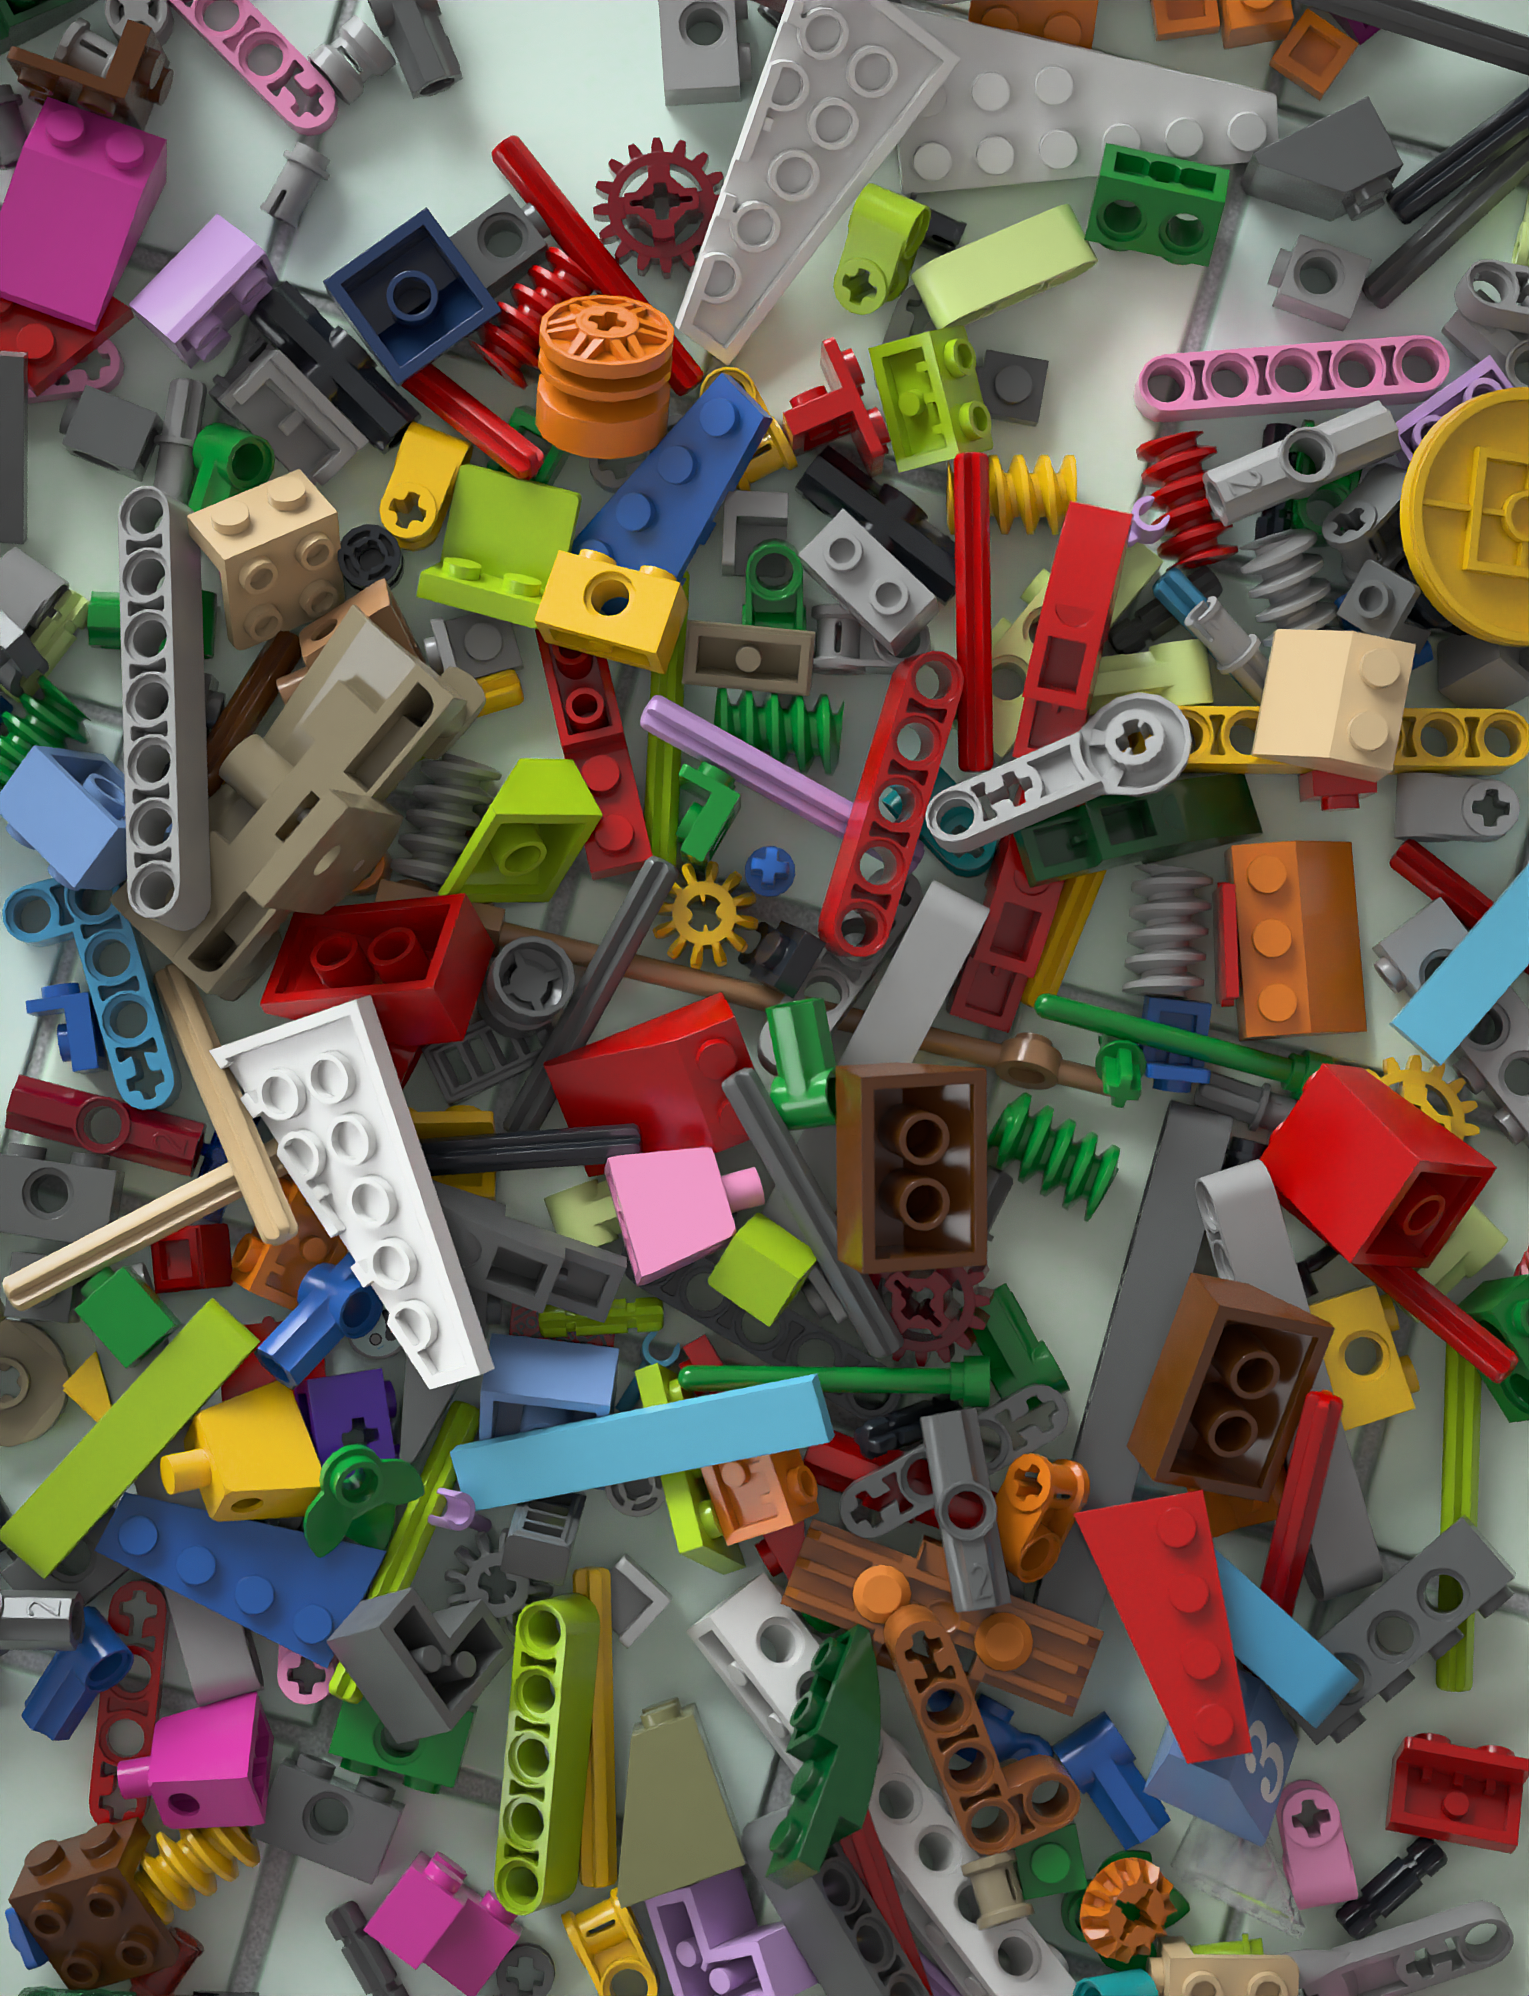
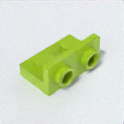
(931, 397)

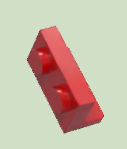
(1456, 1792)

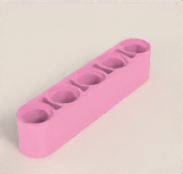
(1317, 362)

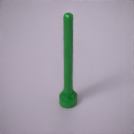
(1290, 1071)
(963, 1381)

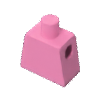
(676, 1207)

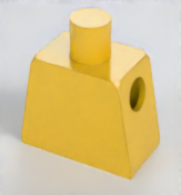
(248, 1458)

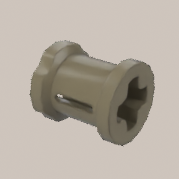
(997, 1890)

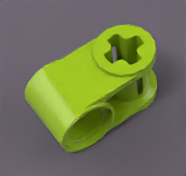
(883, 240)

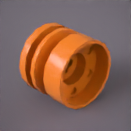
(604, 376)

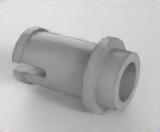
(296, 184)

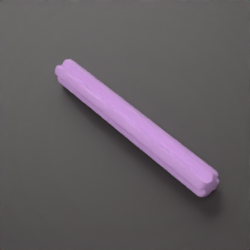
(753, 768)

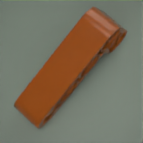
(961, 1727)

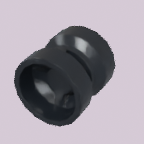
(371, 565)

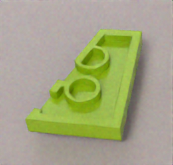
(686, 1492)

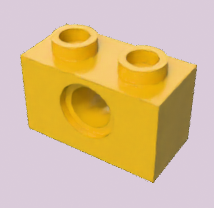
(637, 636)
(1392, 1379)

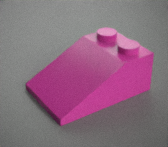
(76, 211)

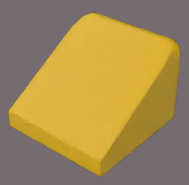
(89, 1388)

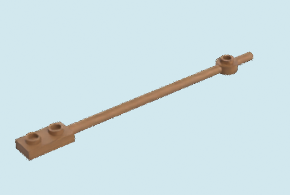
(1021, 1061)

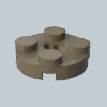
(41, 1379)

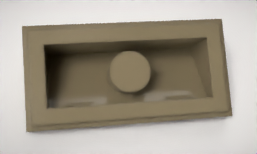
(749, 657)

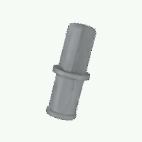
(180, 429)
(1230, 645)

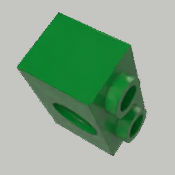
(363, 1749)

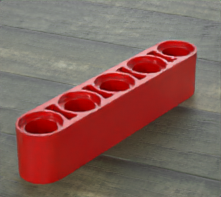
(912, 782)

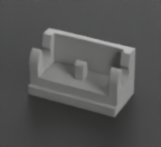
(293, 416)

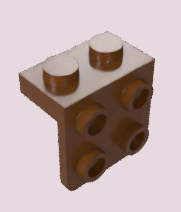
(127, 93)
(89, 1909)

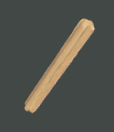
(226, 1110)
(128, 1235)

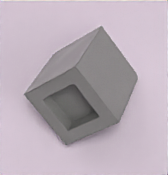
(748, 521)
(1482, 673)
(634, 1599)

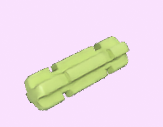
(56, 636)

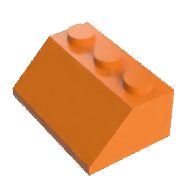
(1296, 939)

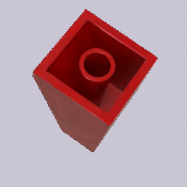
(1373, 1169)

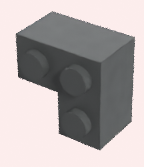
(419, 1664)

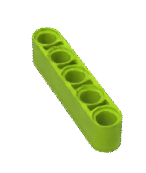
(128, 1438)
(529, 1778)

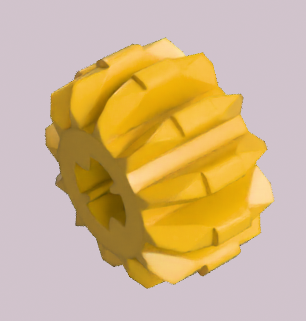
(725, 914)

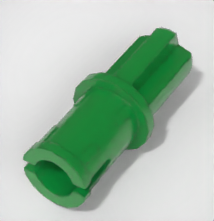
(1120, 1068)

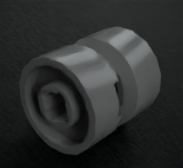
(525, 987)

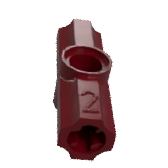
(66, 1117)

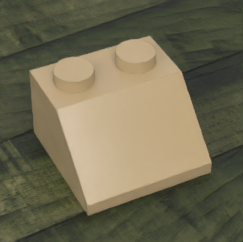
(1334, 701)

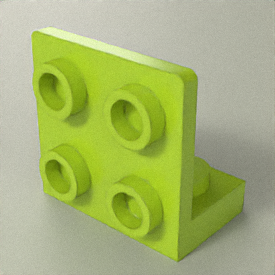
(500, 544)

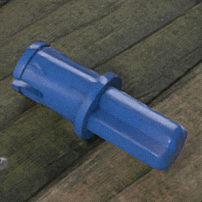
(770, 871)

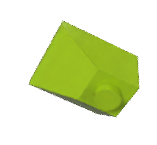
(527, 835)

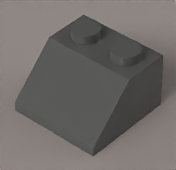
(1329, 166)

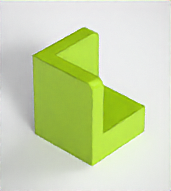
(763, 1269)

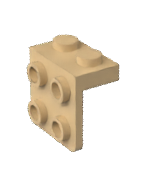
(273, 557)
(1189, 1974)

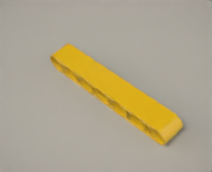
(1461, 728)

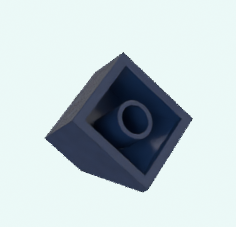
(411, 297)

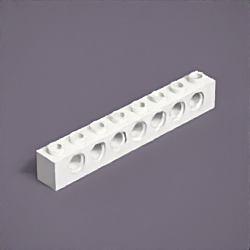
(769, 1694)

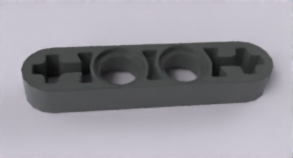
(875, 1487)

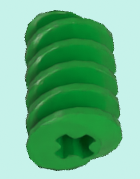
(46, 724)
(782, 729)
(1053, 1154)

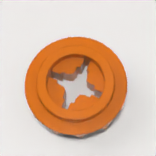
(1104, 1924)

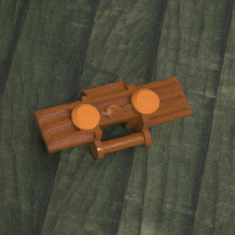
(1013, 1644)

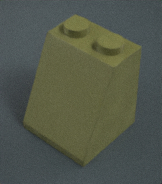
(675, 1807)

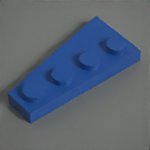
(679, 487)
(244, 1570)

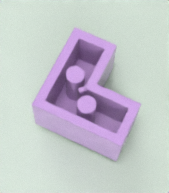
(717, 1946)

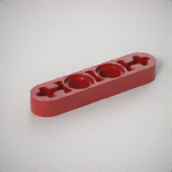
(120, 1703)

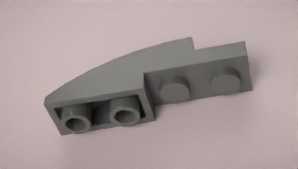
(527, 1261)

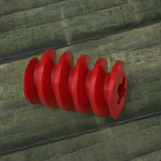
(517, 337)
(1183, 497)

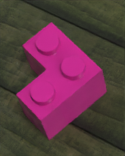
(444, 1923)

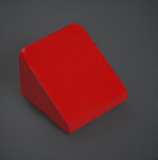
(193, 1259)

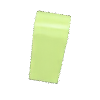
(1004, 268)

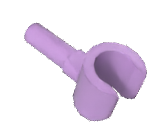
(1142, 532)
(459, 1513)

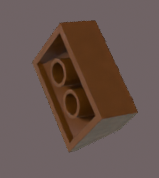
(911, 1166)
(1228, 1389)

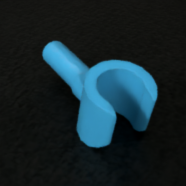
(632, 1392)

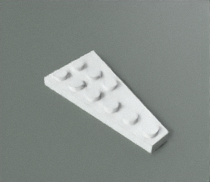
(1047, 108)
(820, 125)
(360, 1166)

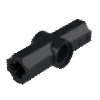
(335, 366)
(887, 515)

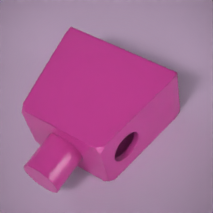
(206, 1766)

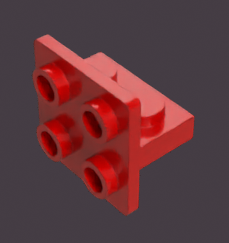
(825, 416)

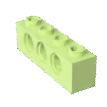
(1013, 645)

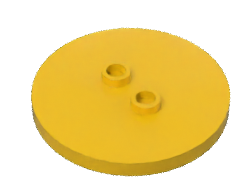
(1470, 516)

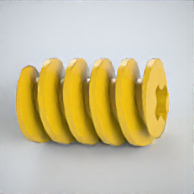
(1024, 493)
(193, 1865)

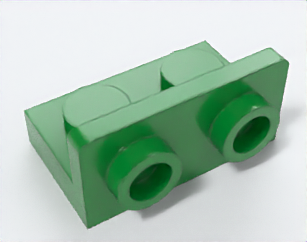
(706, 825)

